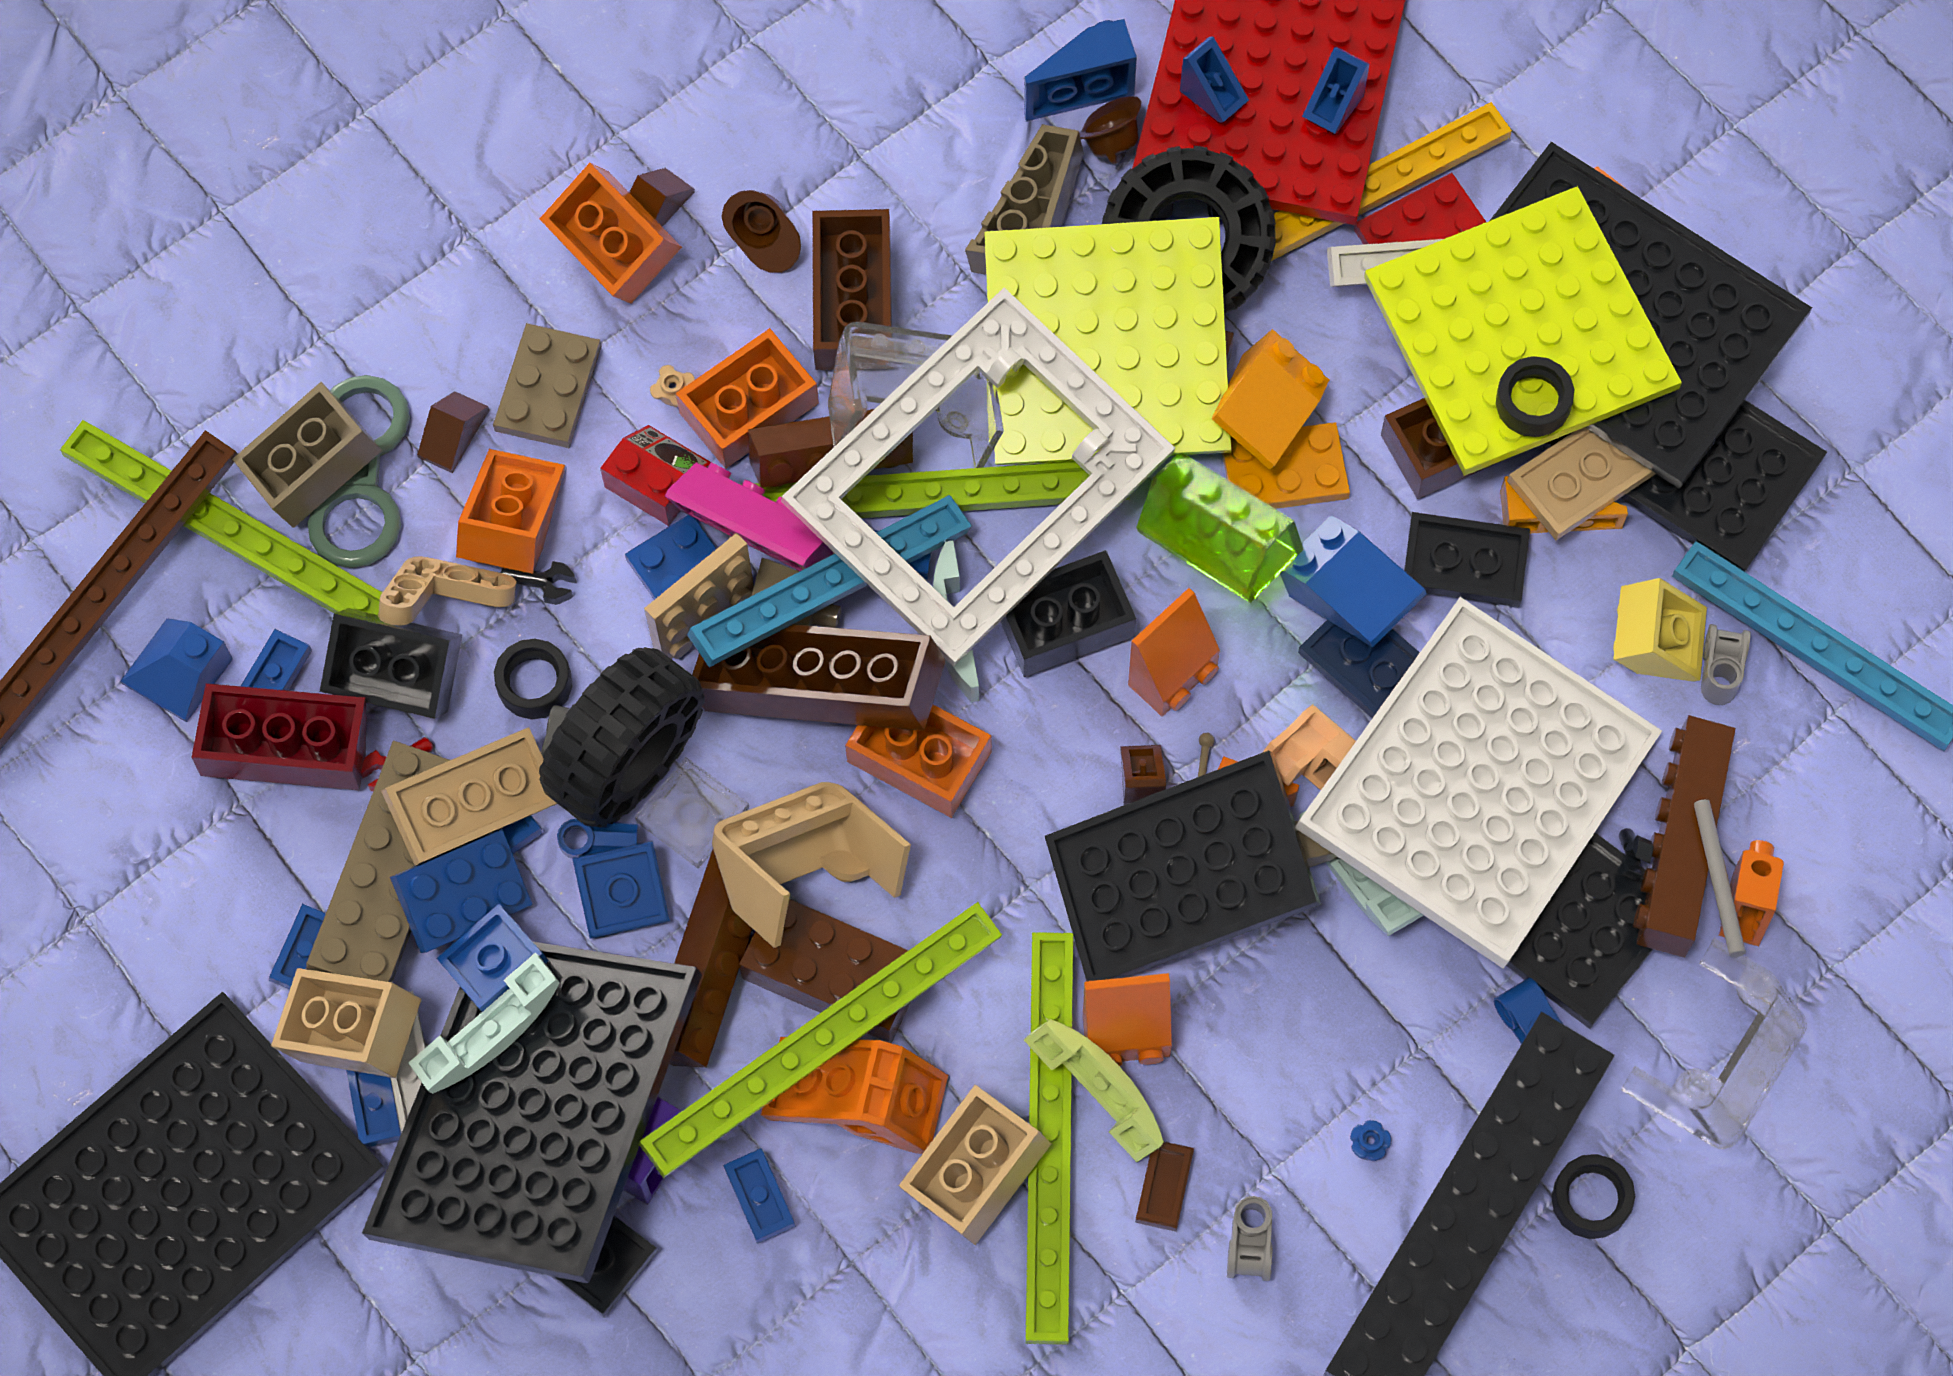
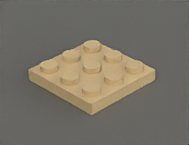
(704, 591)

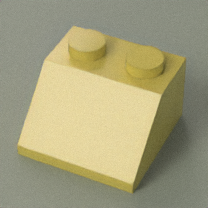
(1660, 631)

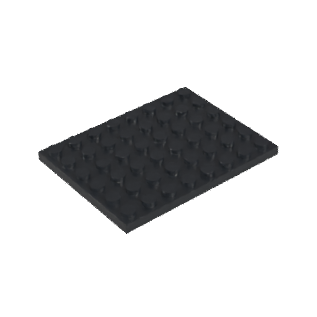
(1706, 307)
(542, 1138)
(177, 1193)

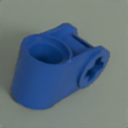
(1521, 1007)

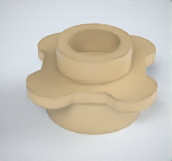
(667, 376)

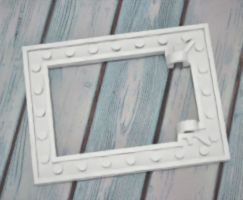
(992, 342)

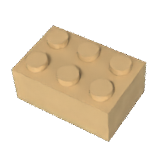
(346, 1022)
(975, 1164)

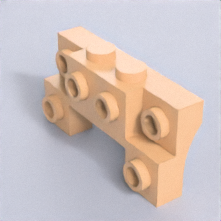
(1310, 748)

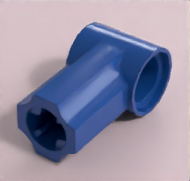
(599, 839)

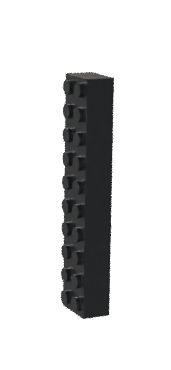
(1474, 1205)

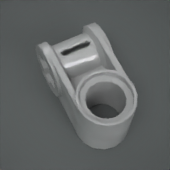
(1726, 658)
(1251, 1247)

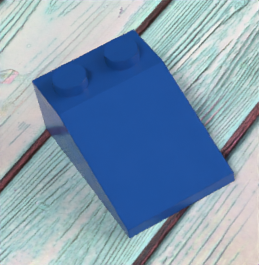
(1083, 73)
(1351, 582)

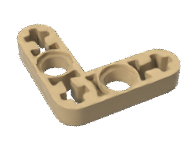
(426, 576)

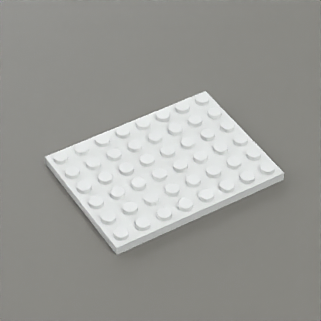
(1479, 781)

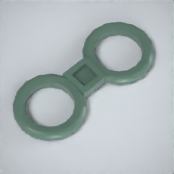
(365, 482)

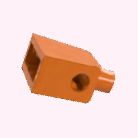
(1756, 890)

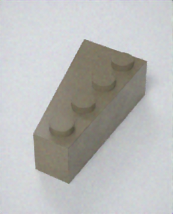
(1037, 192)

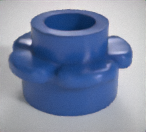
(1362, 1148)

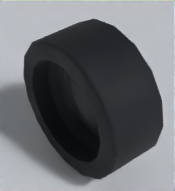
(1542, 369)
(529, 650)
(1611, 1170)

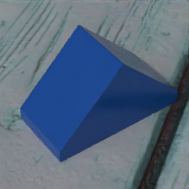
(1211, 81)
(1337, 90)

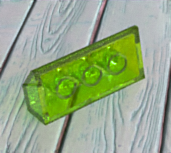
(1218, 527)

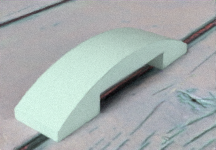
(945, 582)
(1377, 903)
(491, 1031)

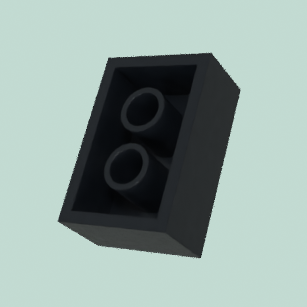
(1070, 615)
(391, 664)

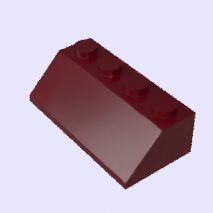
(281, 736)

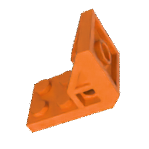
(872, 1093)

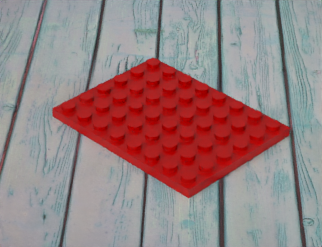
(1278, 60)

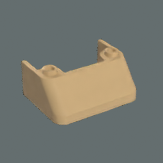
(799, 835)

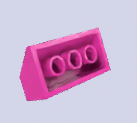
(743, 510)

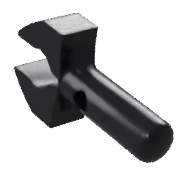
(544, 581)
(1635, 849)

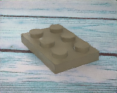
(547, 385)

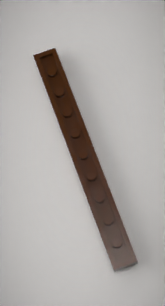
(111, 580)

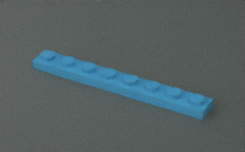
(820, 585)
(1817, 644)

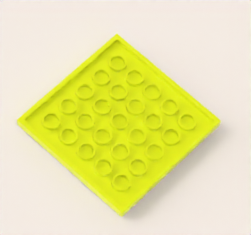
(1513, 292)
(1136, 309)

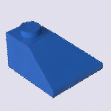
(178, 666)

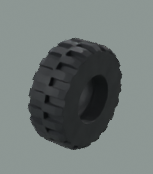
(1222, 185)
(621, 737)

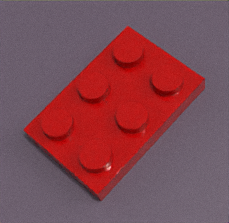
(1426, 214)

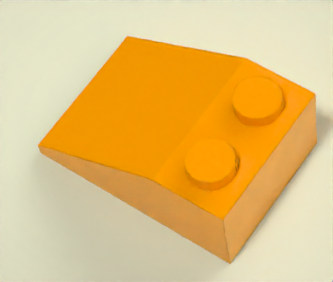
(1270, 397)

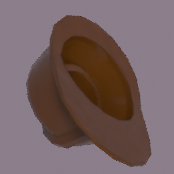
(1113, 128)
(762, 230)

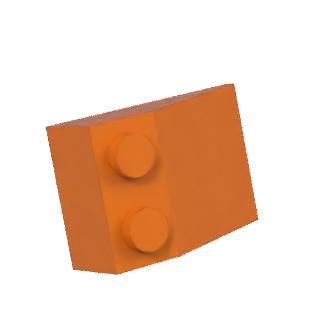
(509, 511)
(1173, 655)
(1129, 1017)

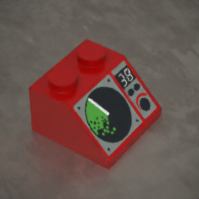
(645, 468)

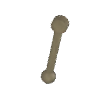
(1206, 740)

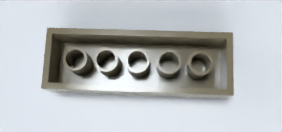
(365, 922)

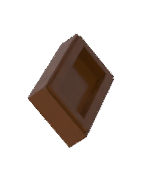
(1164, 1186)

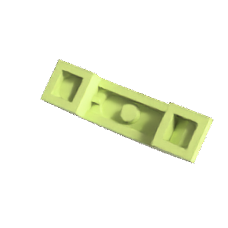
(1106, 1082)

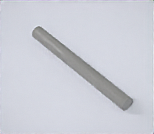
(1719, 878)

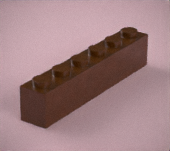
(1679, 863)
(715, 945)

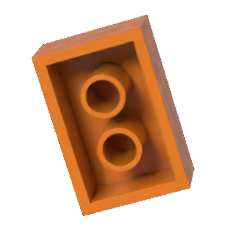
(610, 233)
(746, 391)
(927, 764)

